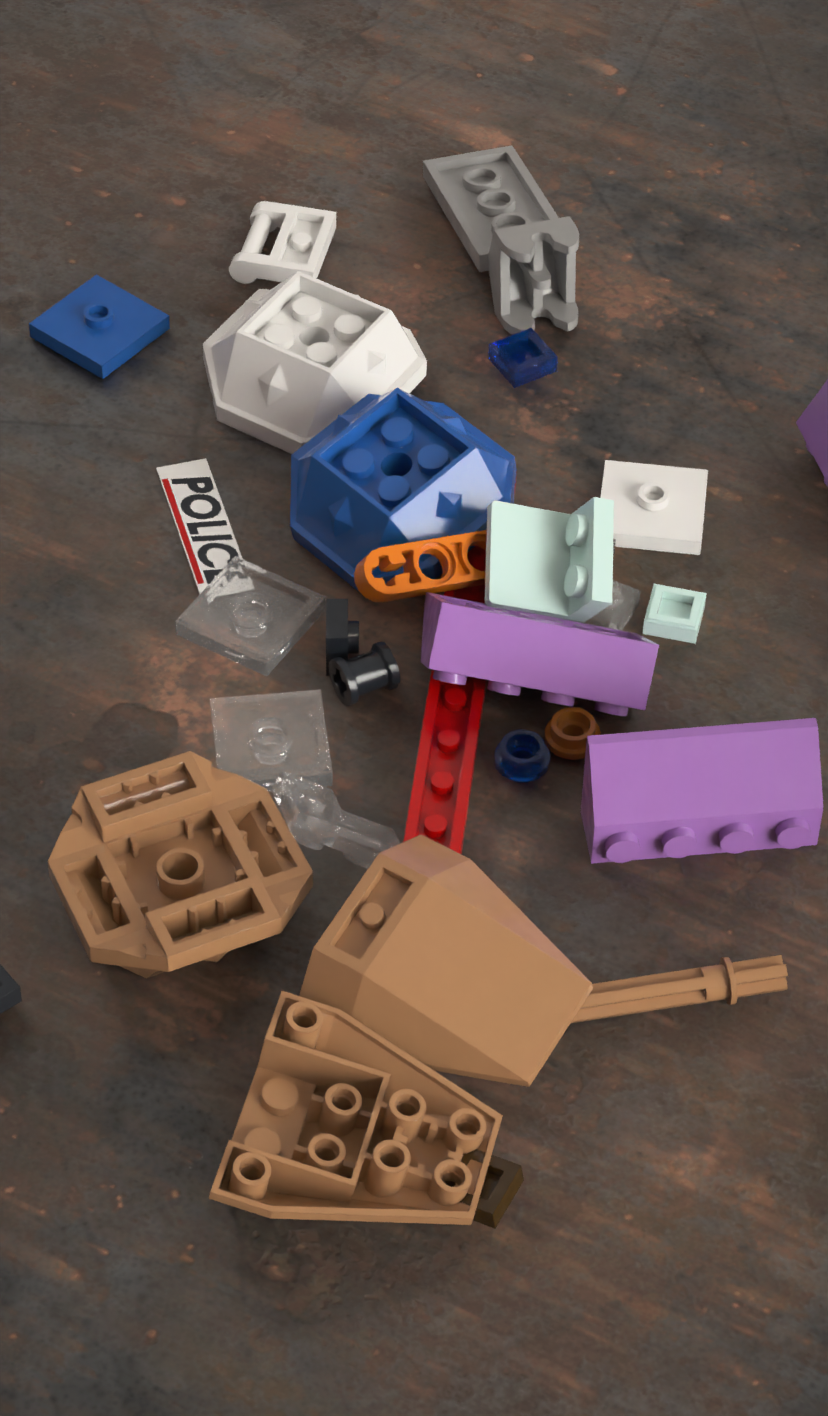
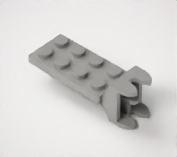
(510, 234)

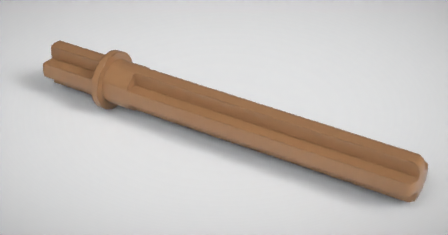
(684, 987)

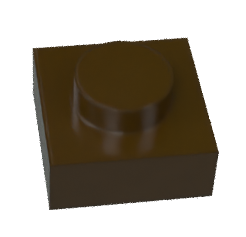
(498, 1189)

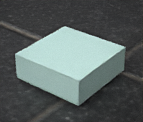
(674, 613)

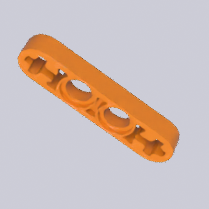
(450, 552)

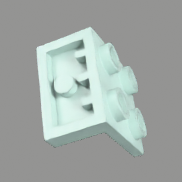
(550, 559)

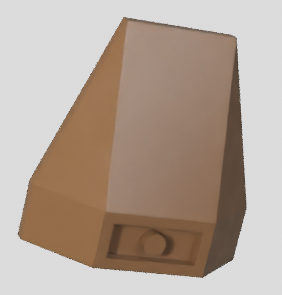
(446, 967)
(351, 1128)

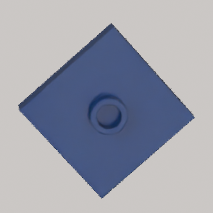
(99, 326)

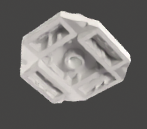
(304, 358)

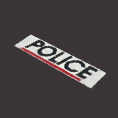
(199, 518)

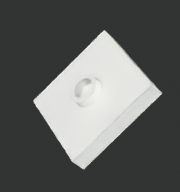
(656, 506)

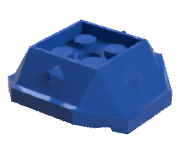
(394, 477)

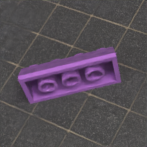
(536, 653)
(702, 790)

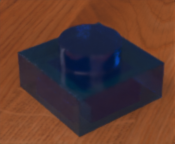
(522, 357)

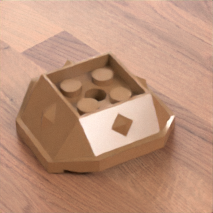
(176, 866)

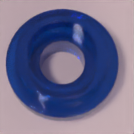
(522, 756)

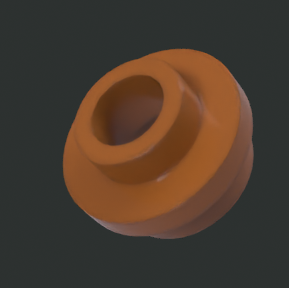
(568, 732)

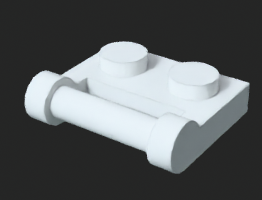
(298, 247)

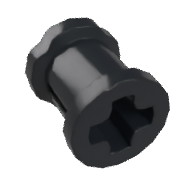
(364, 673)

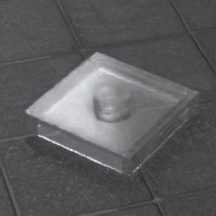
(250, 615)
(272, 734)

